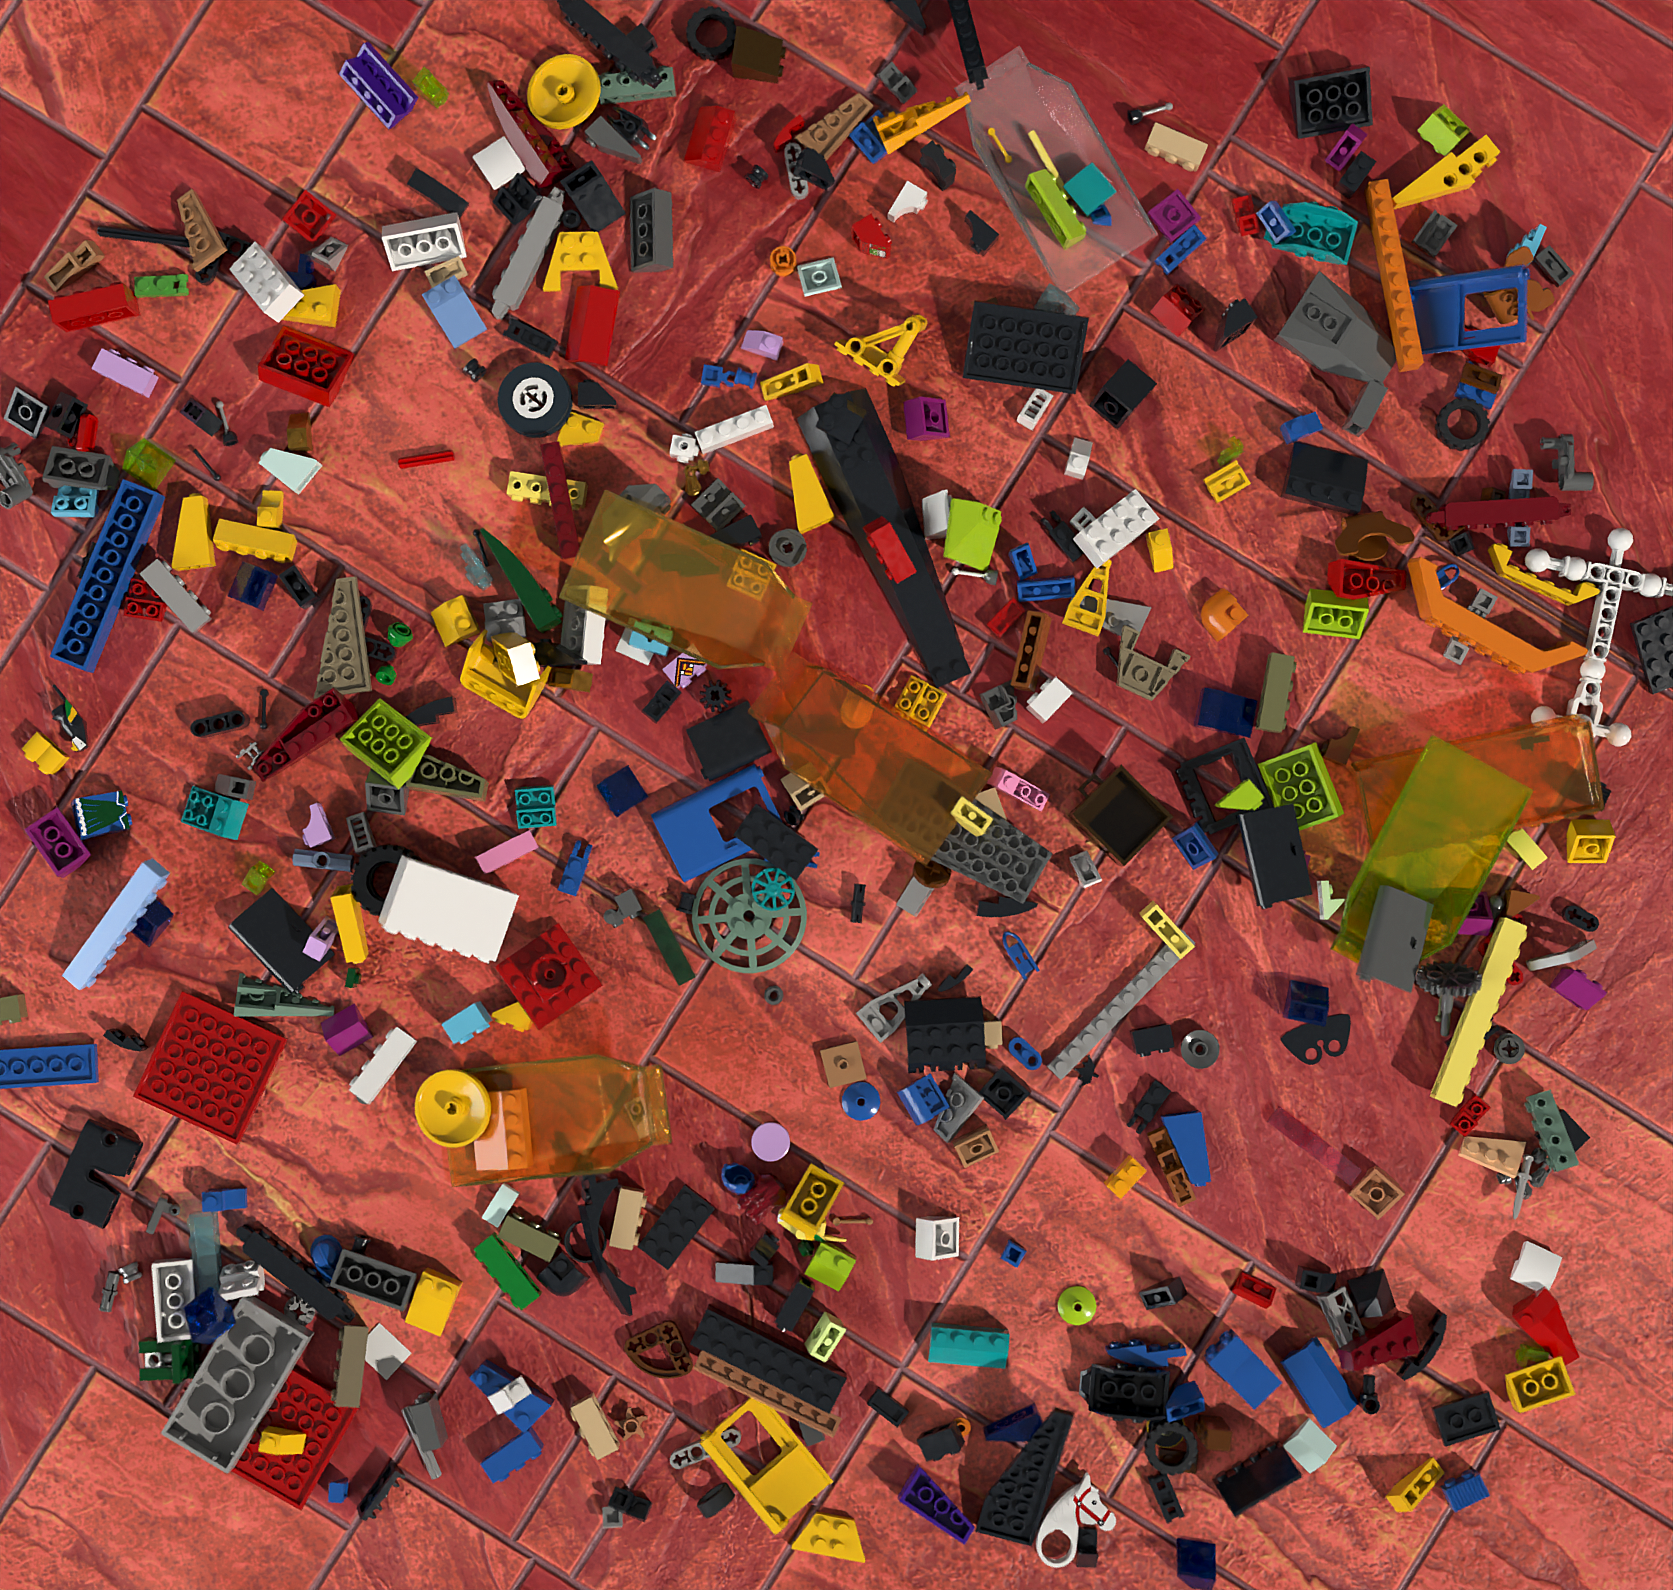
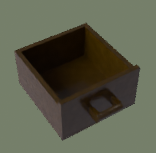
(1119, 814)

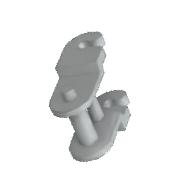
(252, 746)

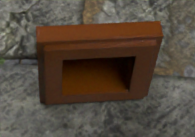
(1492, 493)

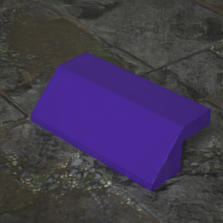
(379, 86)

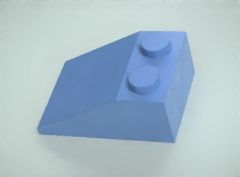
(454, 311)

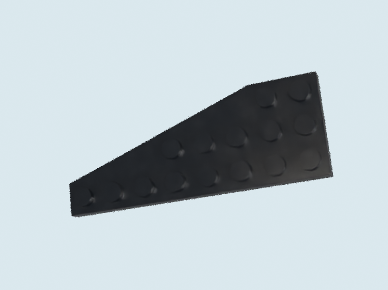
(1020, 1494)

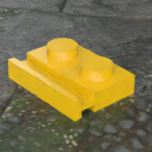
(1226, 481)

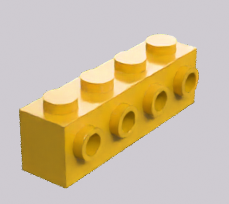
(255, 541)

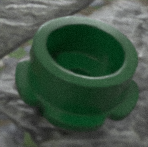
(806, 1247)

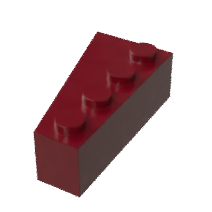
(1384, 1343)

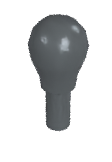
(1497, 905)

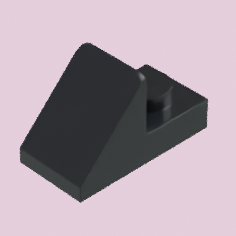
(1087, 1547)

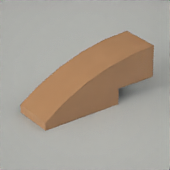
(74, 265)

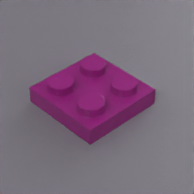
(1174, 216)

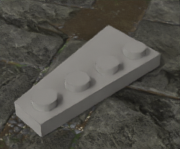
(1118, 614)

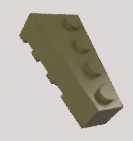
(445, 779)

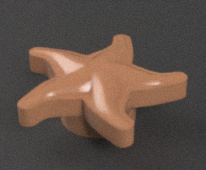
(631, 1424)

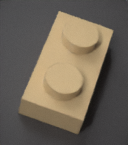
(446, 270)

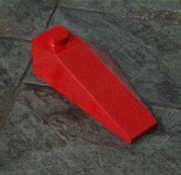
(1362, 580)
(1544, 1322)

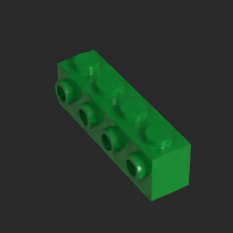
(507, 1271)

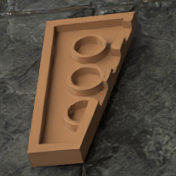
(835, 126)
(200, 231)

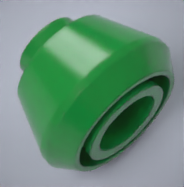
(399, 634)

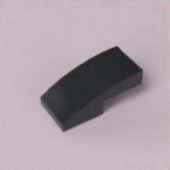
(661, 702)
(950, 982)
(629, 1504)

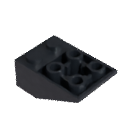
(592, 197)

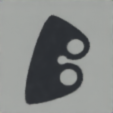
(1308, 1035)

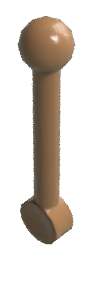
(836, 1221)

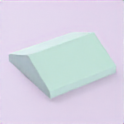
(819, 277)
(1310, 1446)

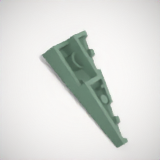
(261, 999)

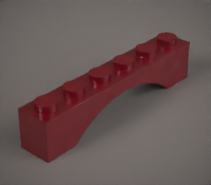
(560, 499)

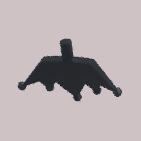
(1086, 1072)

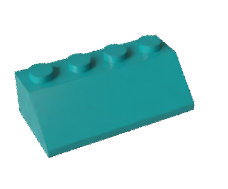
(968, 1345)

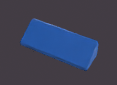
(1046, 588)

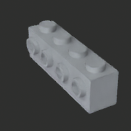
(174, 594)

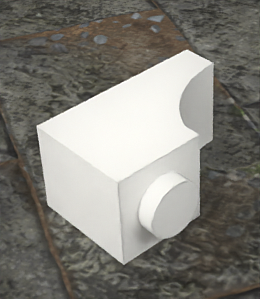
(909, 200)

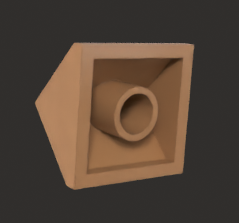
(975, 1146)

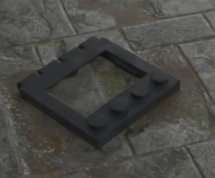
(1246, 770)

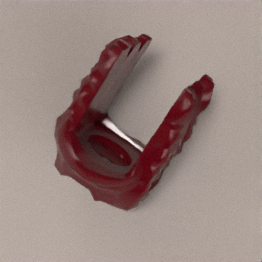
(763, 1197)

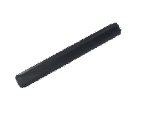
(143, 236)

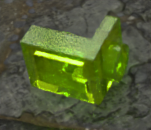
(1228, 455)
(257, 877)
(1529, 1352)

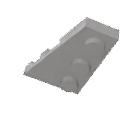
(962, 1101)

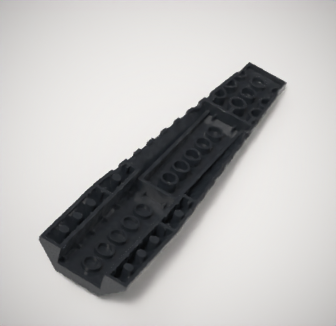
(870, 484)

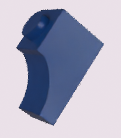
(1300, 427)
(224, 1199)

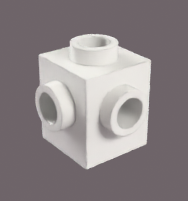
(681, 442)

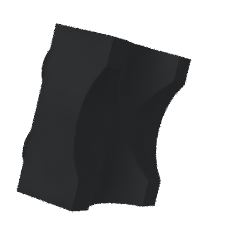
(935, 161)

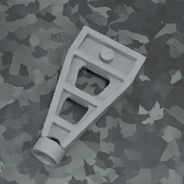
(873, 1018)

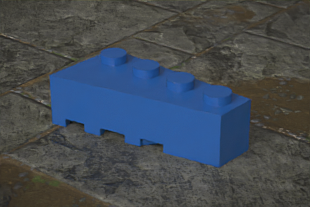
(526, 1412)

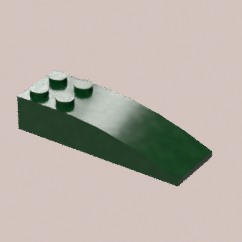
(533, 597)

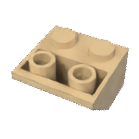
(800, 791)

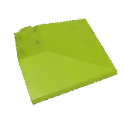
(971, 533)

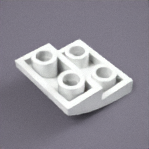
(499, 163)
(1535, 1267)

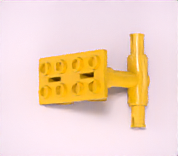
(876, 358)

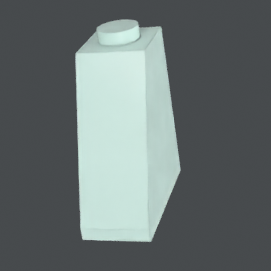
(290, 468)

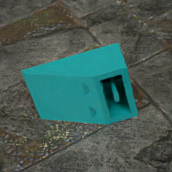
(214, 813)

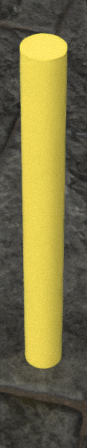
(1047, 161)

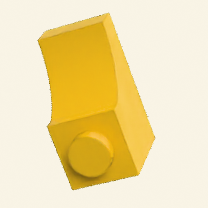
(270, 510)

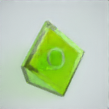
(147, 463)

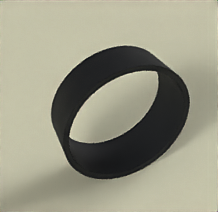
(584, 1259)

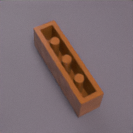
(1031, 651)

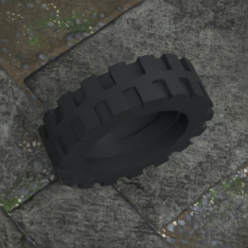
(711, 14)
(1476, 410)
(1188, 1459)

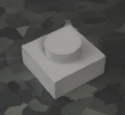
(611, 1518)

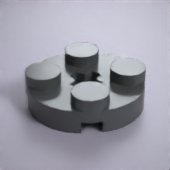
(785, 537)

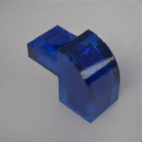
(304, 278)

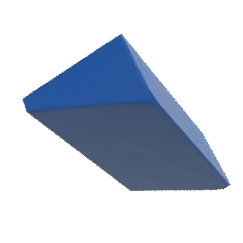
(1276, 221)

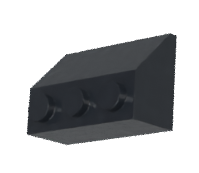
(1234, 323)

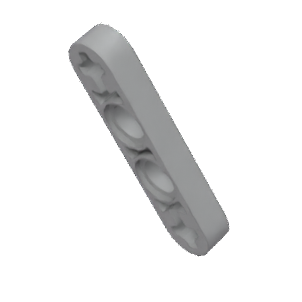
(681, 1451)

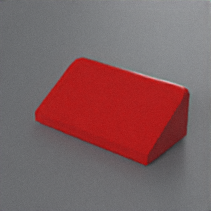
(1254, 1290)

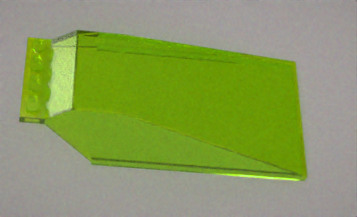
(1436, 844)

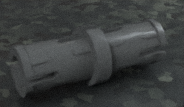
(109, 1291)

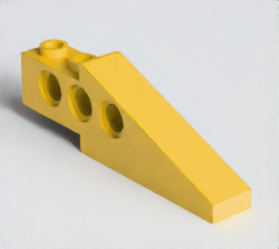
(1432, 184)

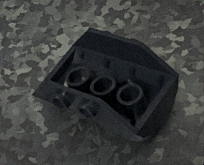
(1125, 1391)

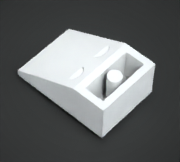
(936, 514)

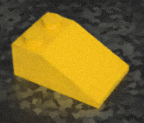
(433, 1301)

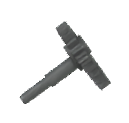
(1449, 982)

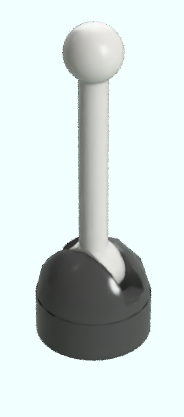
(989, 576)

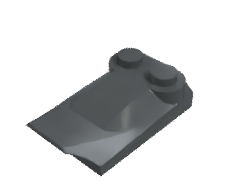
(80, 470)

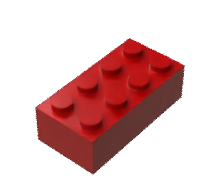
(93, 307)

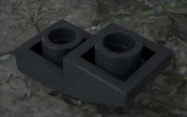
(131, 1042)

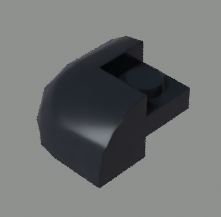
(563, 1276)

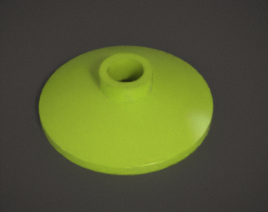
(1073, 1296)

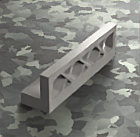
(1336, 1316)

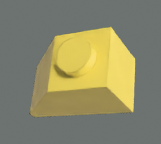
(971, 817)

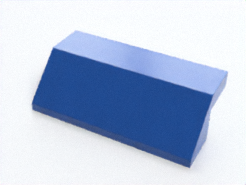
(1319, 1382)

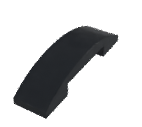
(1410, 1368)

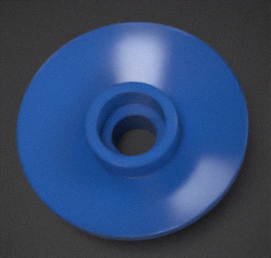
(866, 1092)

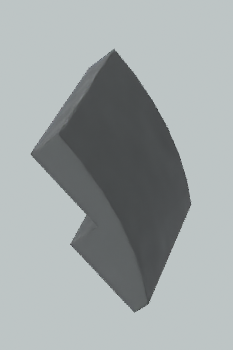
(717, 504)

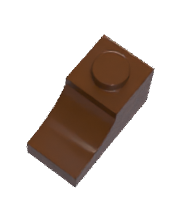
(1340, 749)

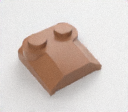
(1377, 1192)

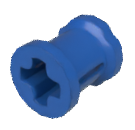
(745, 378)

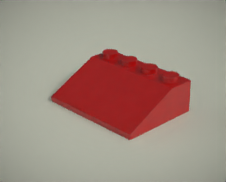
(305, 366)

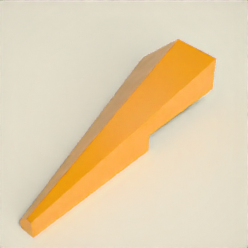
(902, 127)

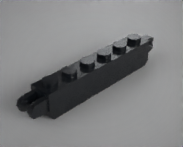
(610, 41)
(968, 42)
(295, 1274)

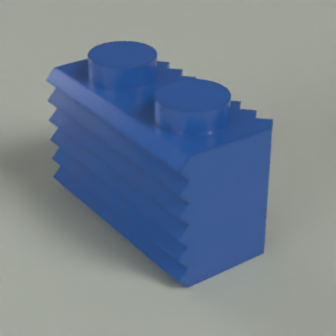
(1464, 1490)

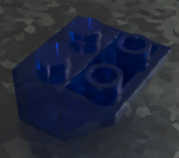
(253, 585)
(1307, 1003)
(208, 1316)

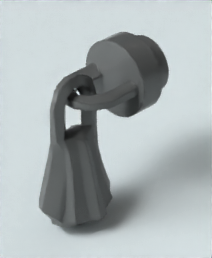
(1541, 1174)
(1504, 1179)

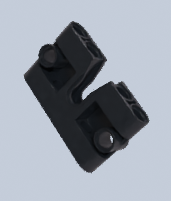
(78, 1181)

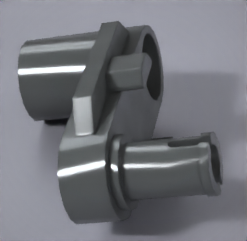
(13, 478)
(1567, 478)

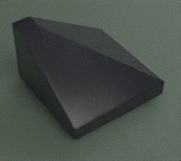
(1462, 543)

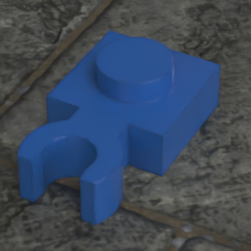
(714, 376)

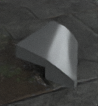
(1000, 704)

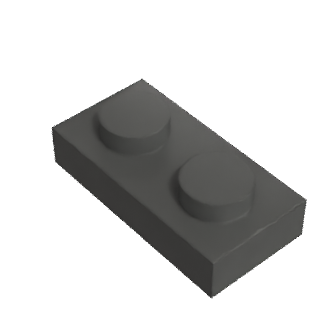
(1553, 266)

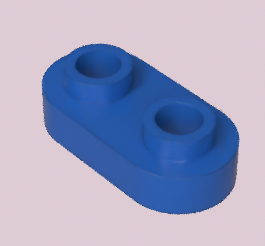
(1024, 1053)

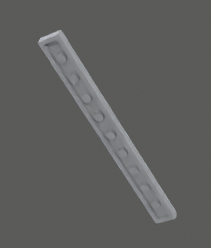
(1114, 1011)

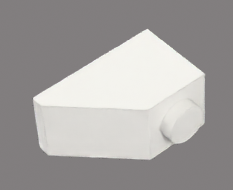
(1078, 458)

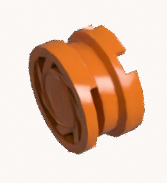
(783, 261)

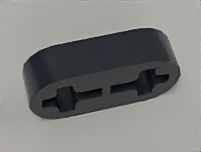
(1582, 915)

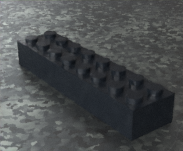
(769, 1359)

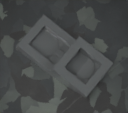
(897, 82)

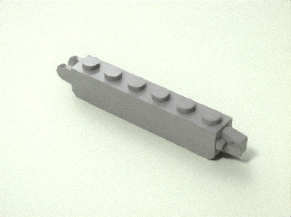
(529, 254)

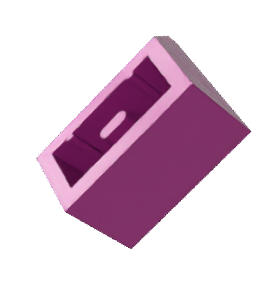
(1577, 988)

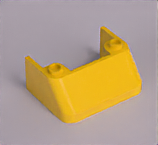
(484, 678)

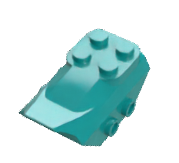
(1319, 233)

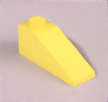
(1166, 929)

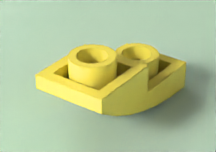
(1526, 848)

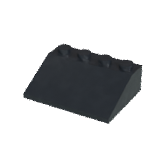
(1331, 100)
(1325, 479)
(1256, 1478)

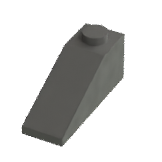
(609, 141)

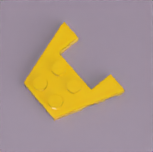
(578, 253)

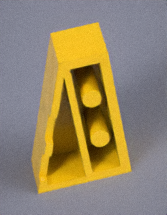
(317, 306)

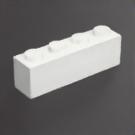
(734, 429)
(382, 1066)

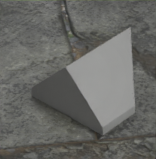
(329, 253)

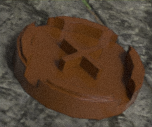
(933, 875)

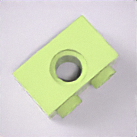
(825, 1336)

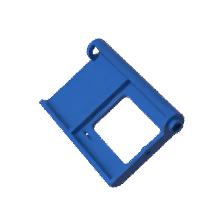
(1441, 309)

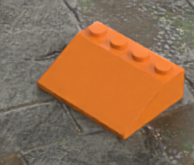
(507, 1137)

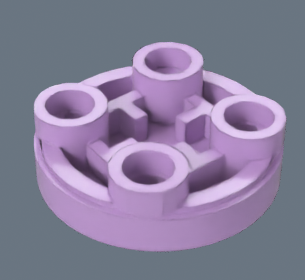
(770, 1141)

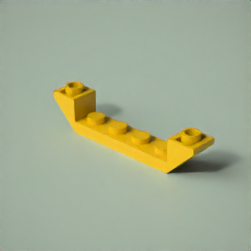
(1500, 556)

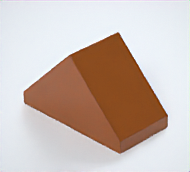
(1516, 902)

